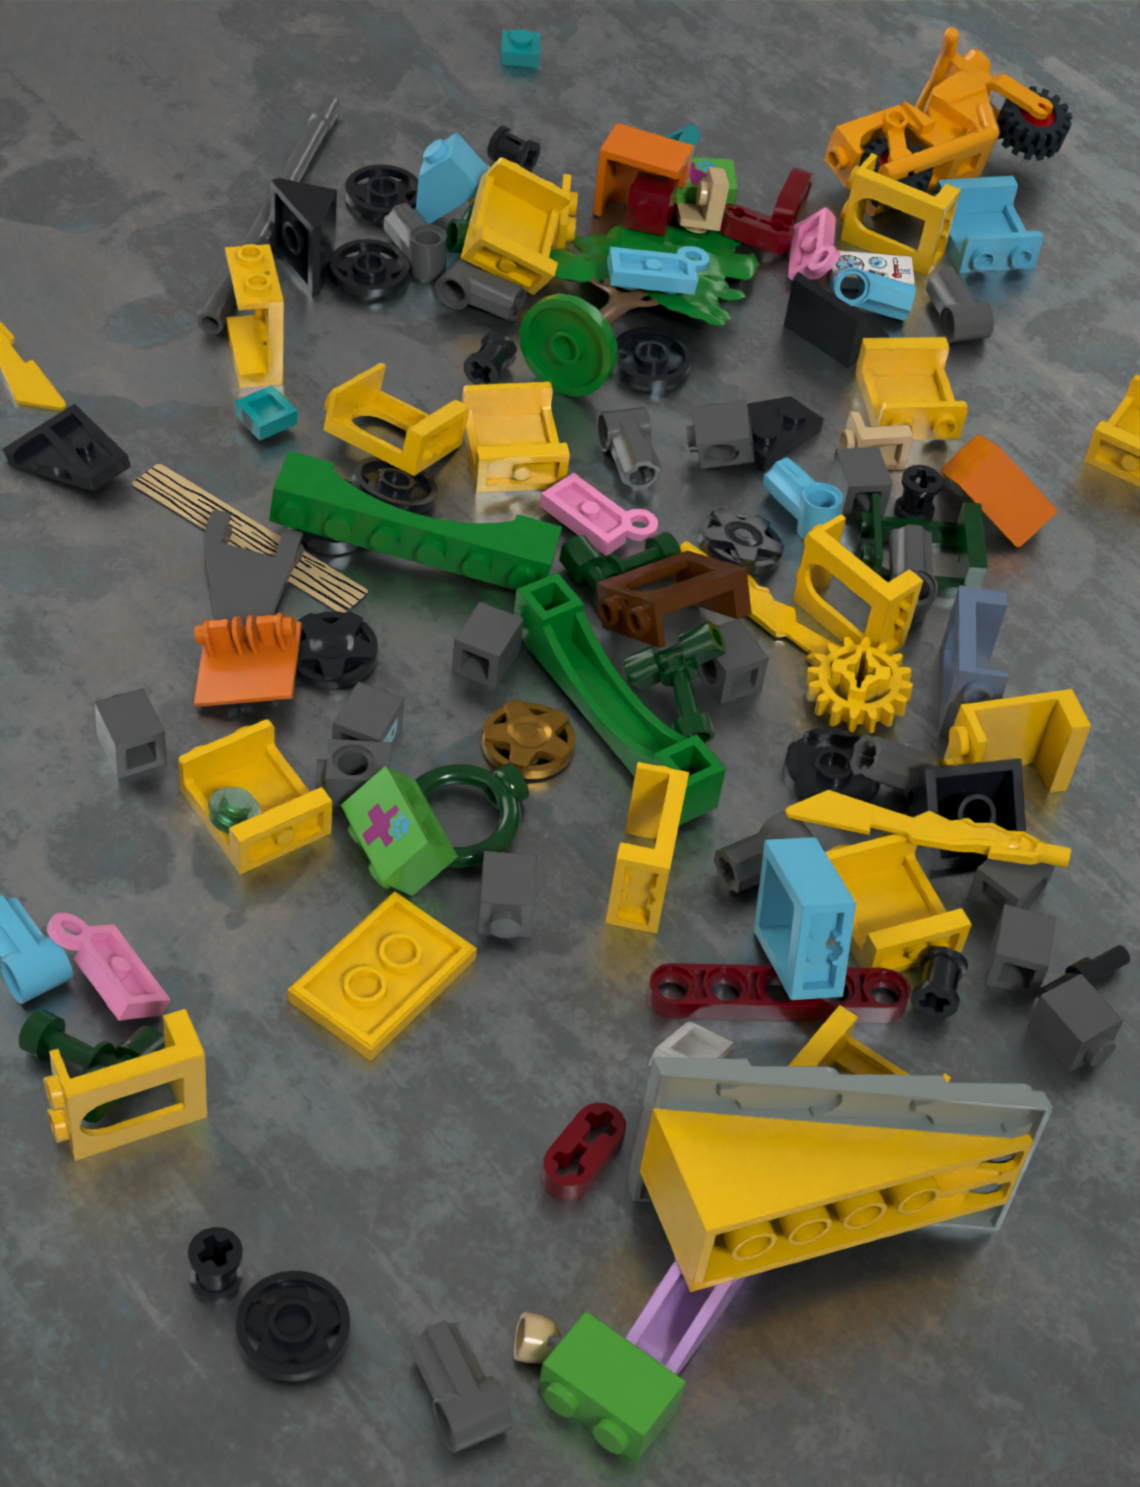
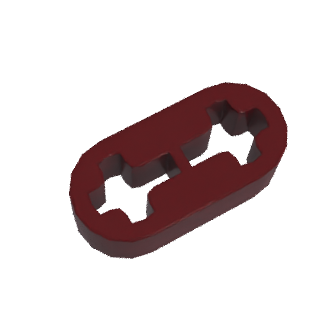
(793, 196)
(756, 229)
(574, 1144)

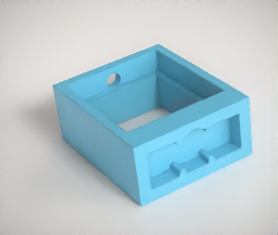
(796, 914)

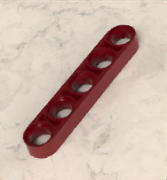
(757, 1006)

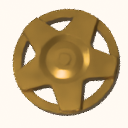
(528, 735)

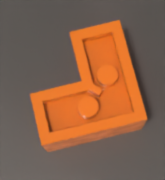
(636, 150)
(1001, 488)

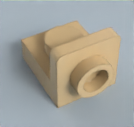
(709, 205)
(892, 440)

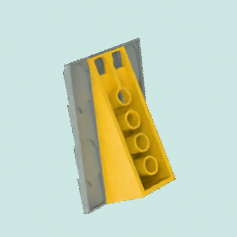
(814, 1161)

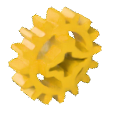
(883, 687)

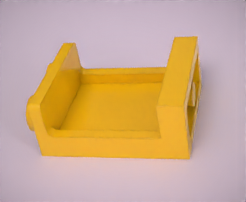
(514, 225)
(908, 385)
(513, 437)
(1117, 442)
(251, 761)
(895, 904)

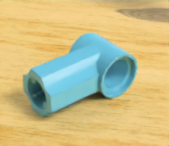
(876, 293)
(802, 496)
(28, 958)

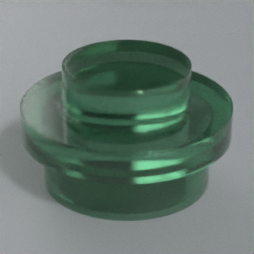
(231, 807)

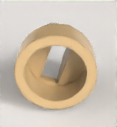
(533, 1337)

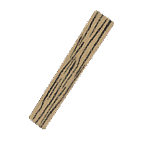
(197, 505)

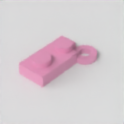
(813, 246)
(595, 515)
(110, 967)

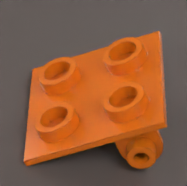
(247, 661)

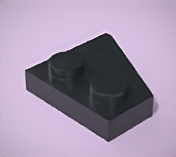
(780, 428)
(69, 451)

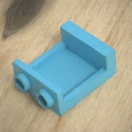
(987, 227)

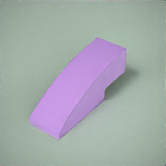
(678, 1319)

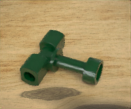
(589, 566)
(677, 669)
(46, 1032)

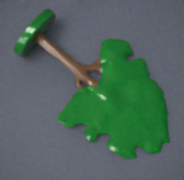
(573, 341)

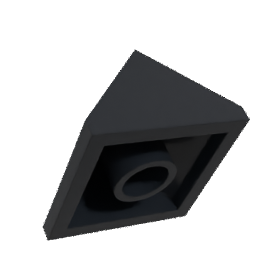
(303, 230)
(828, 321)
(973, 791)

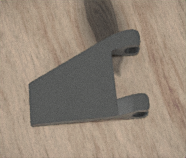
(243, 579)

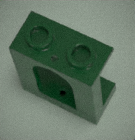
(964, 537)

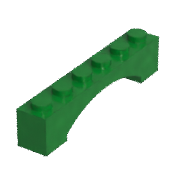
(323, 503)
(569, 651)

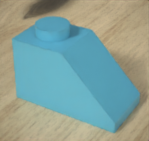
(447, 177)

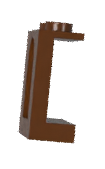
(699, 582)

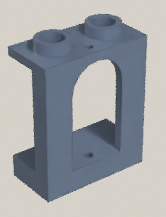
(967, 652)

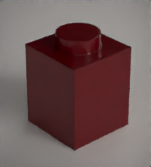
(651, 203)

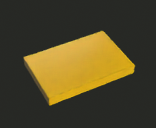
(381, 975)

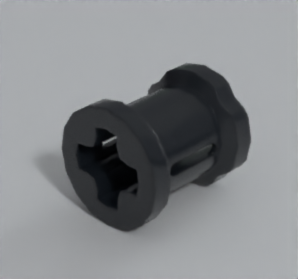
(513, 148)
(494, 355)
(920, 494)
(937, 989)
(216, 1266)

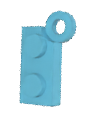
(657, 270)

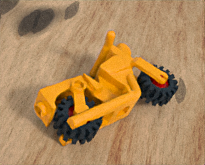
(950, 126)

